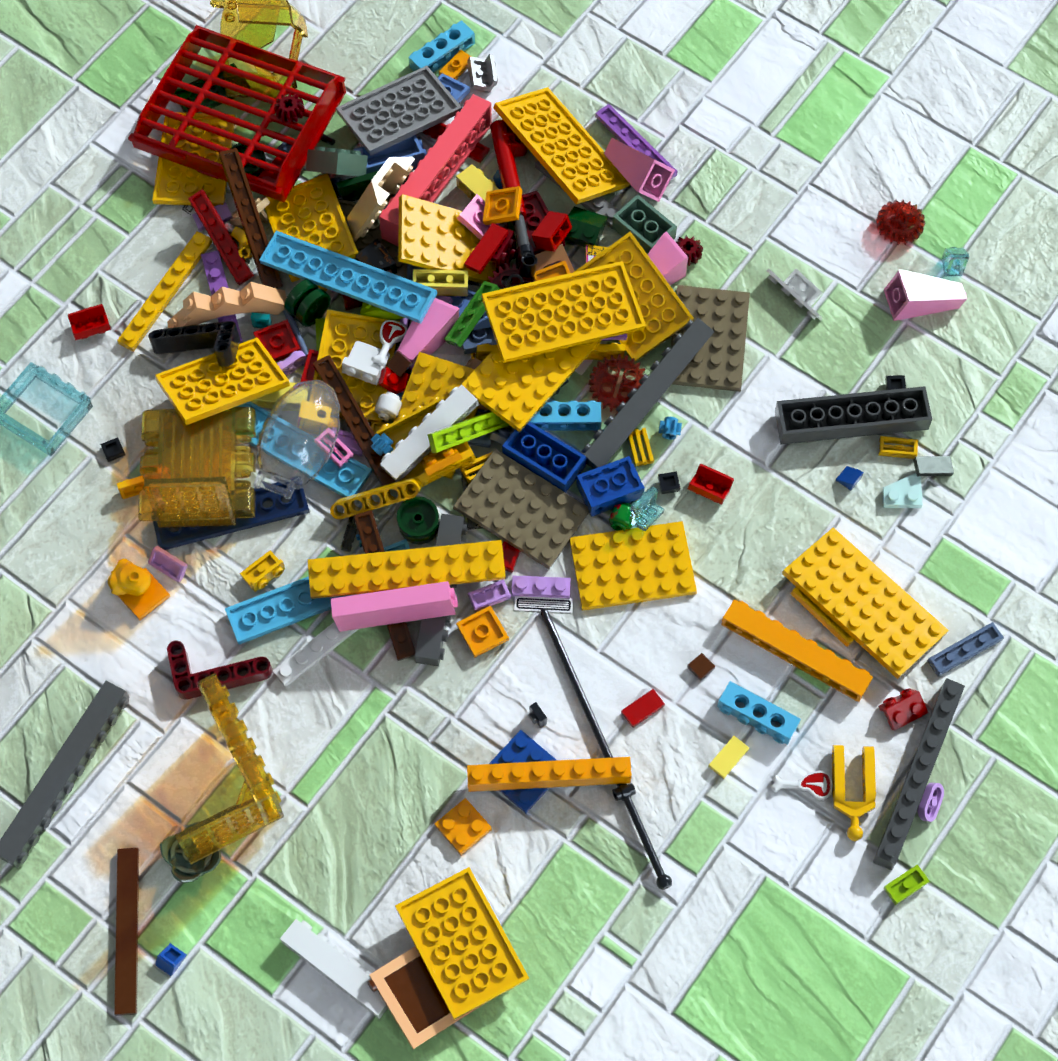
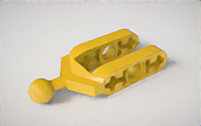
(854, 809)

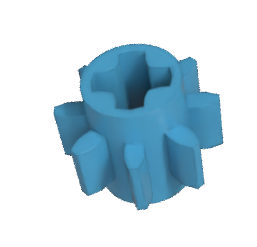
(670, 428)
(381, 444)

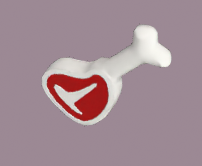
(390, 333)
(816, 783)

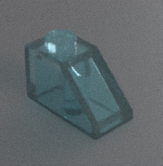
(954, 261)

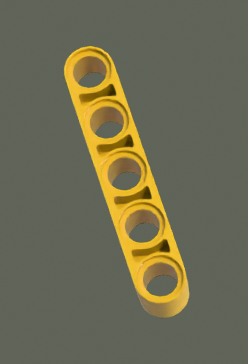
(369, 504)

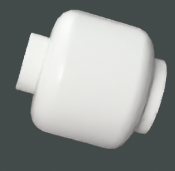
(388, 406)

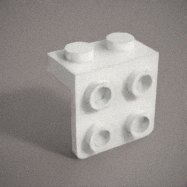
(360, 363)

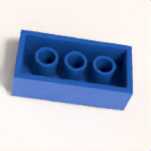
(545, 456)

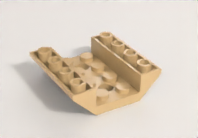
(378, 194)

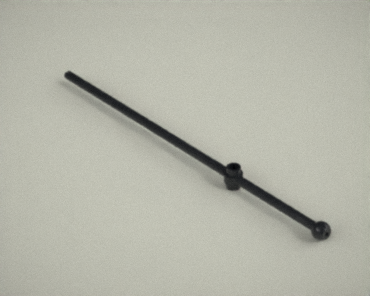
(623, 791)

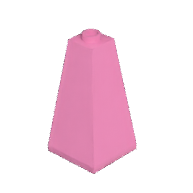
(640, 170)
(669, 259)
(919, 295)
(431, 332)

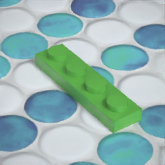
(469, 316)

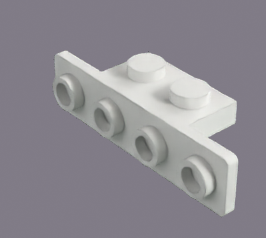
(801, 288)

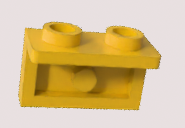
(263, 571)

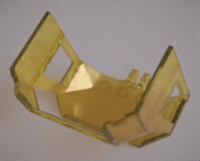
(256, 24)

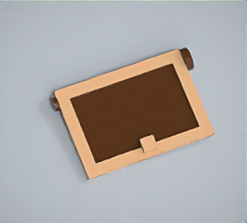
(412, 997)

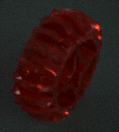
(896, 226)

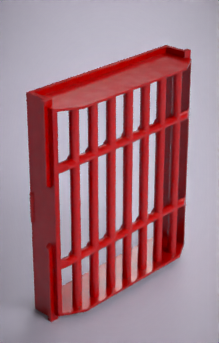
(230, 47)

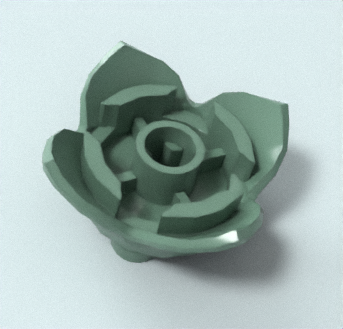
(180, 865)

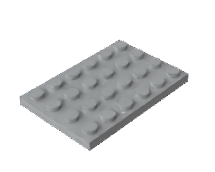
(398, 110)

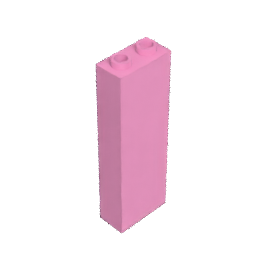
(394, 606)

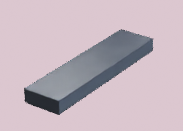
(965, 649)

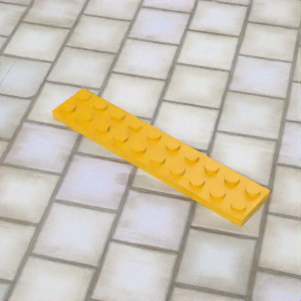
(406, 569)

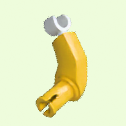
(239, 235)

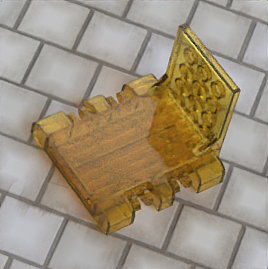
(197, 468)
(257, 801)

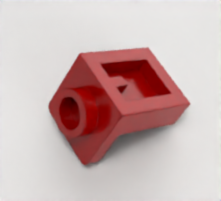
(392, 382)

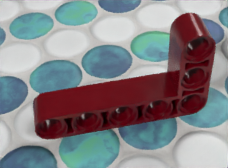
(231, 670)

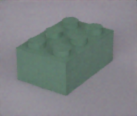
(336, 161)
(643, 222)

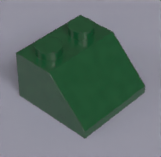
(586, 227)

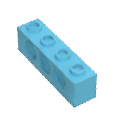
(443, 48)
(572, 421)
(753, 703)

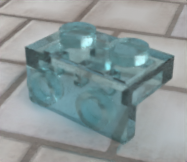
(645, 511)

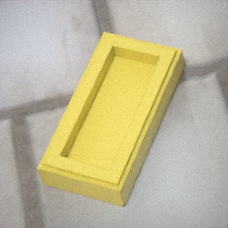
(728, 757)

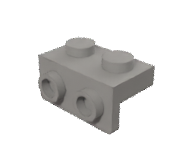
(482, 73)

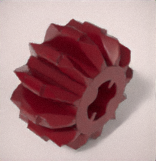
(289, 108)
(691, 249)

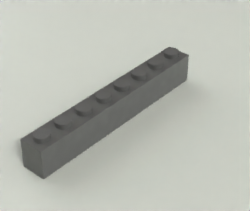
(433, 630)

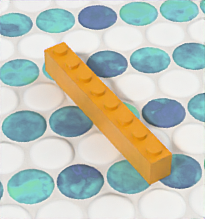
(797, 650)
(549, 774)

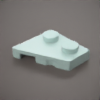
(903, 493)

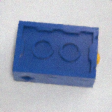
(610, 486)

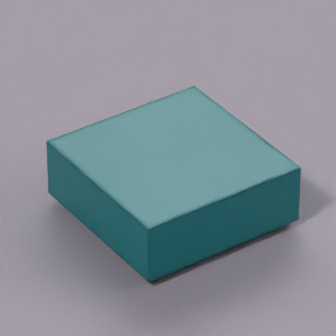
(260, 320)

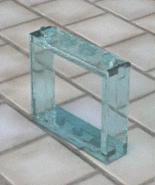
(20, 385)

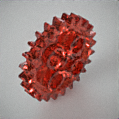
(602, 379)

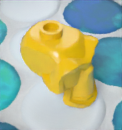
(128, 579)

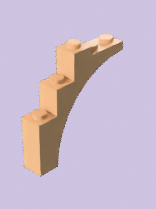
(226, 301)

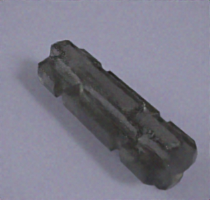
(349, 535)

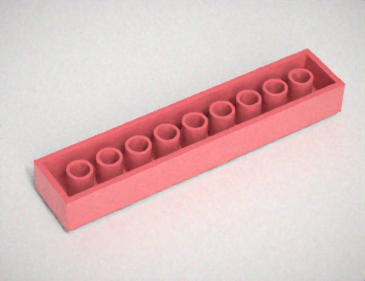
(440, 161)

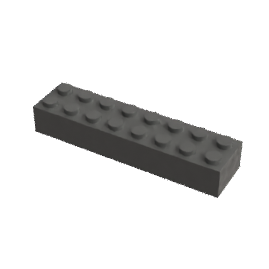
(853, 415)

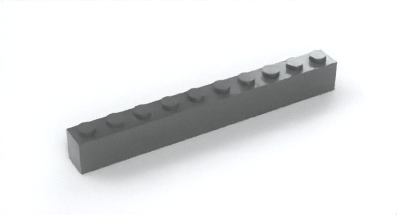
(647, 394)
(62, 773)
(918, 774)

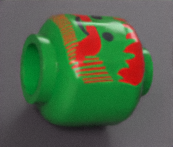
(620, 517)

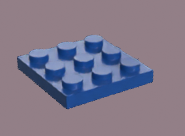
(523, 749)

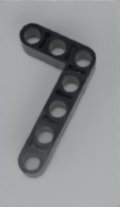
(220, 336)

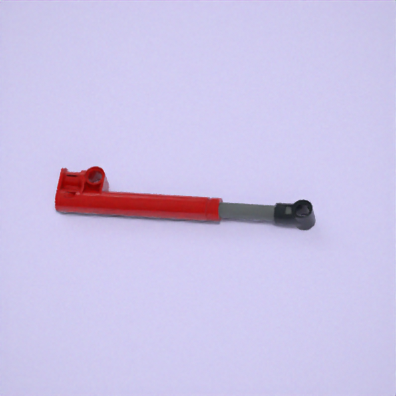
(506, 147)

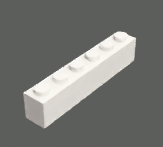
(410, 452)
(333, 965)

